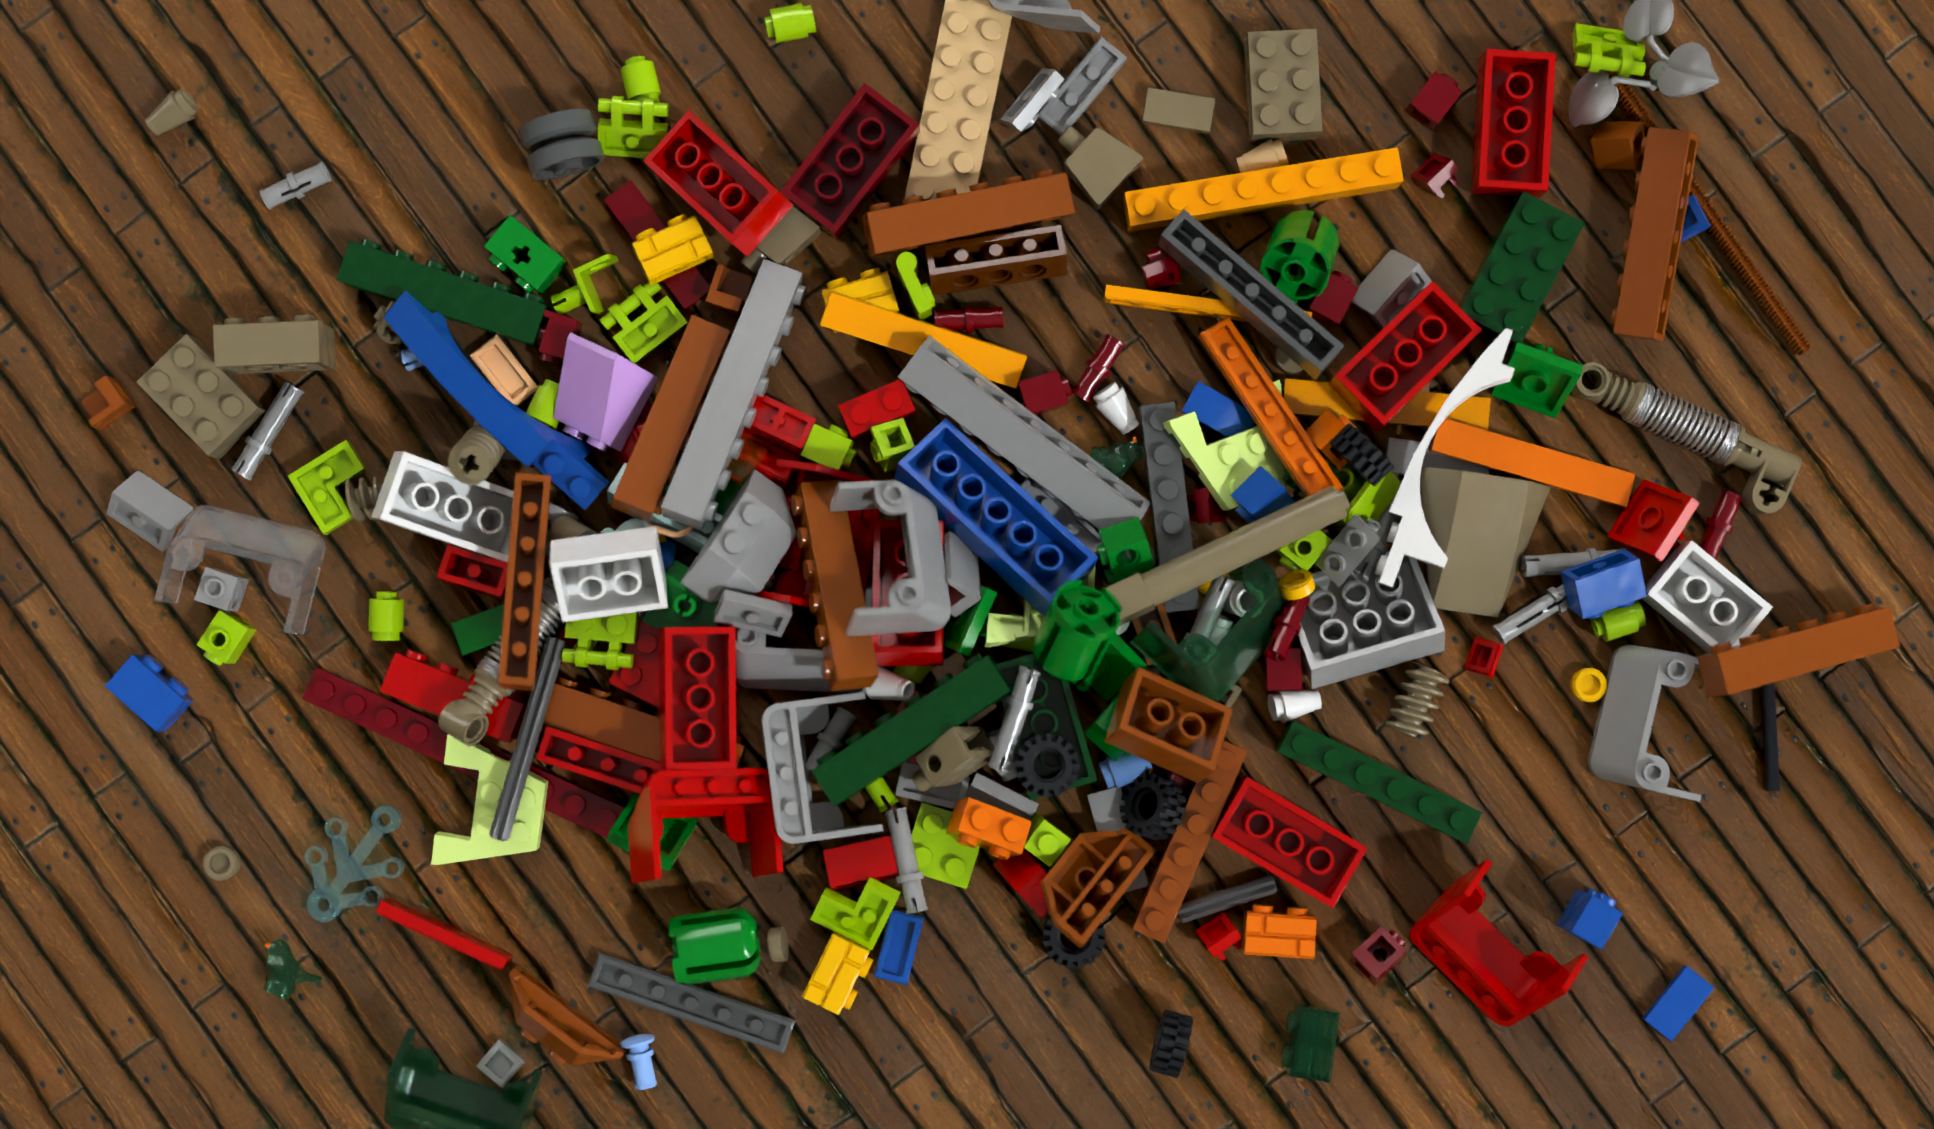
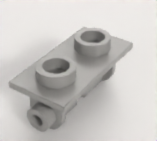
(1349, 549)

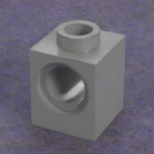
(221, 589)

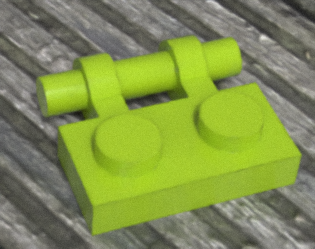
(1607, 50)
(630, 137)
(650, 329)
(611, 629)

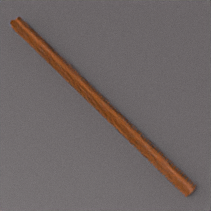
(1726, 239)

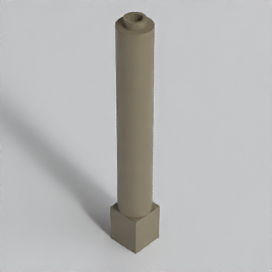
(1145, 591)

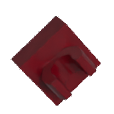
(1435, 173)
(1160, 271)
(1206, 507)

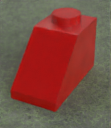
(1024, 875)

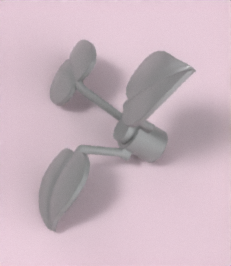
(1676, 76)

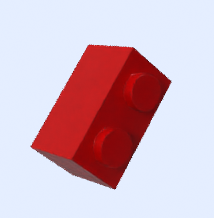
(876, 408)
(474, 572)

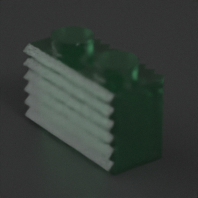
(1311, 1042)

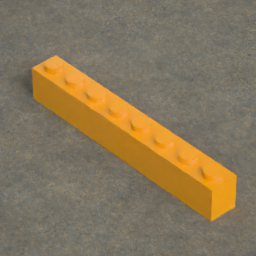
(1264, 189)

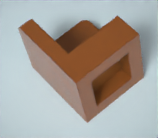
(1618, 145)
(729, 290)
(107, 403)

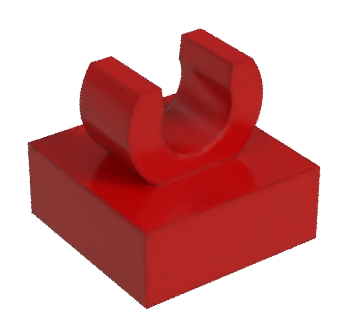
(1219, 935)

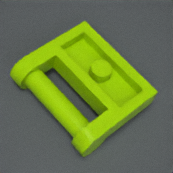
(919, 295)

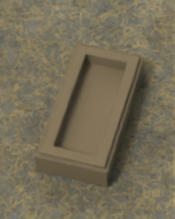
(1178, 110)

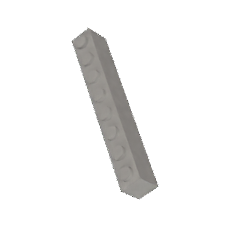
(733, 394)
(1020, 437)

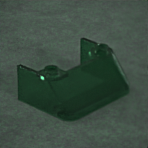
(1212, 668)
(432, 1099)

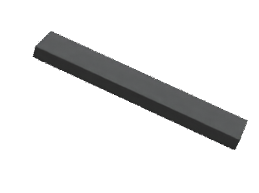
(691, 1002)

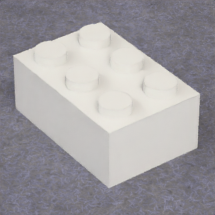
(608, 574)
(1704, 598)

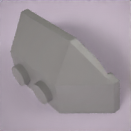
(744, 543)

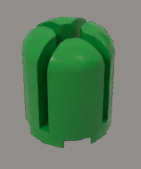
(1314, 256)
(1076, 631)
(714, 945)

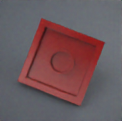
(1653, 520)

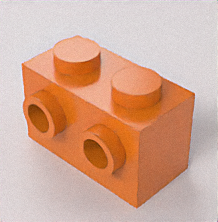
(988, 828)

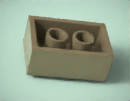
(1282, 85)
(274, 345)
(202, 398)

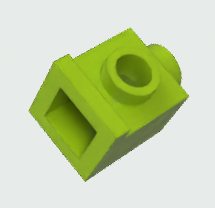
(890, 443)

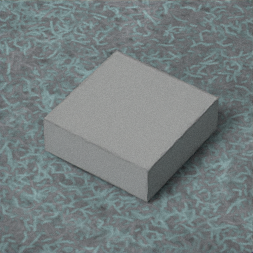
(501, 1063)

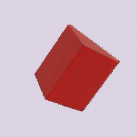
(1483, 657)

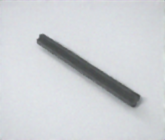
(527, 739)

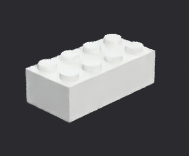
(437, 505)

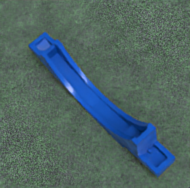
(521, 434)

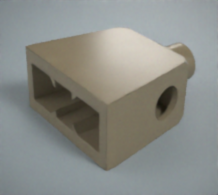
(1098, 163)
(784, 241)
(953, 757)

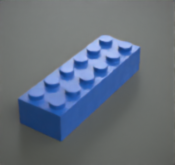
(995, 516)

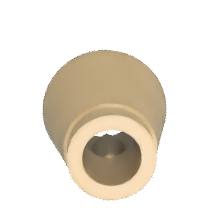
(1264, 156)

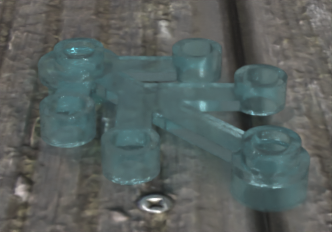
(350, 868)

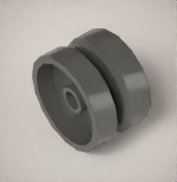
(561, 144)

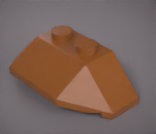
(1092, 879)
(558, 1024)

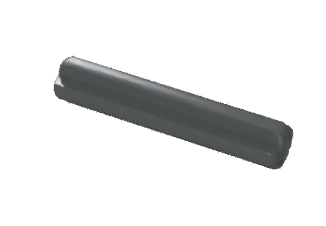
(1227, 898)

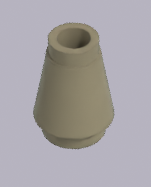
(173, 111)

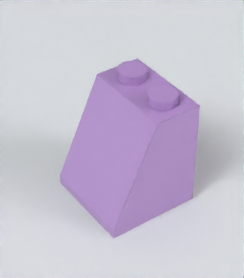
(600, 394)

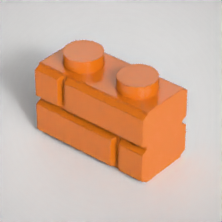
(1279, 933)

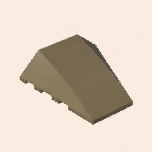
(1482, 530)

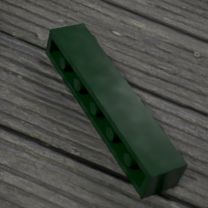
(453, 296)
(911, 730)
(1378, 781)

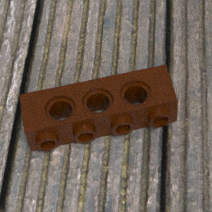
(996, 260)

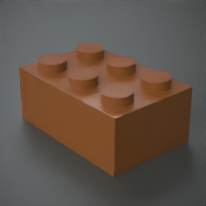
(1168, 725)

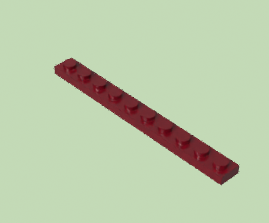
(426, 737)

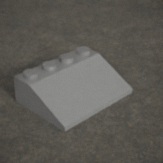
(1367, 625)

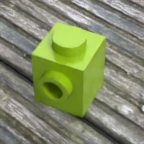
(829, 447)
(1303, 552)
(226, 638)
(1046, 840)

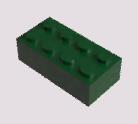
(1520, 267)
(1051, 713)

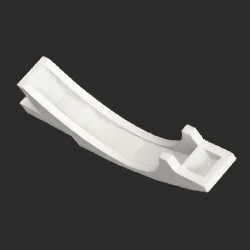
(1413, 535)

